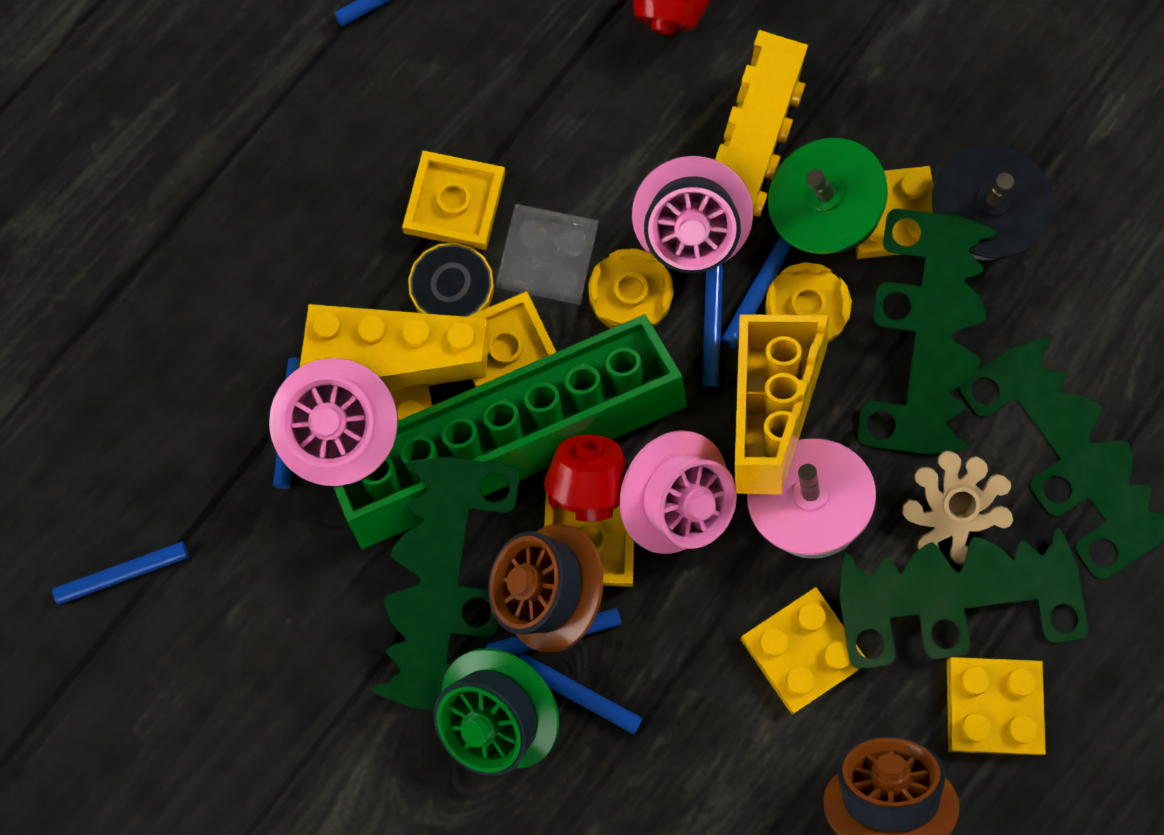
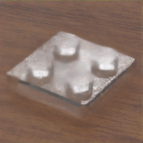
(547, 254)

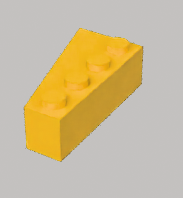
(761, 114)
(399, 345)
(774, 390)

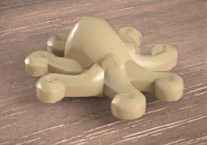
(958, 505)

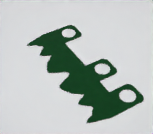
(937, 311)
(1090, 468)
(434, 553)
(939, 592)

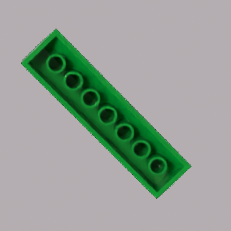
(520, 420)

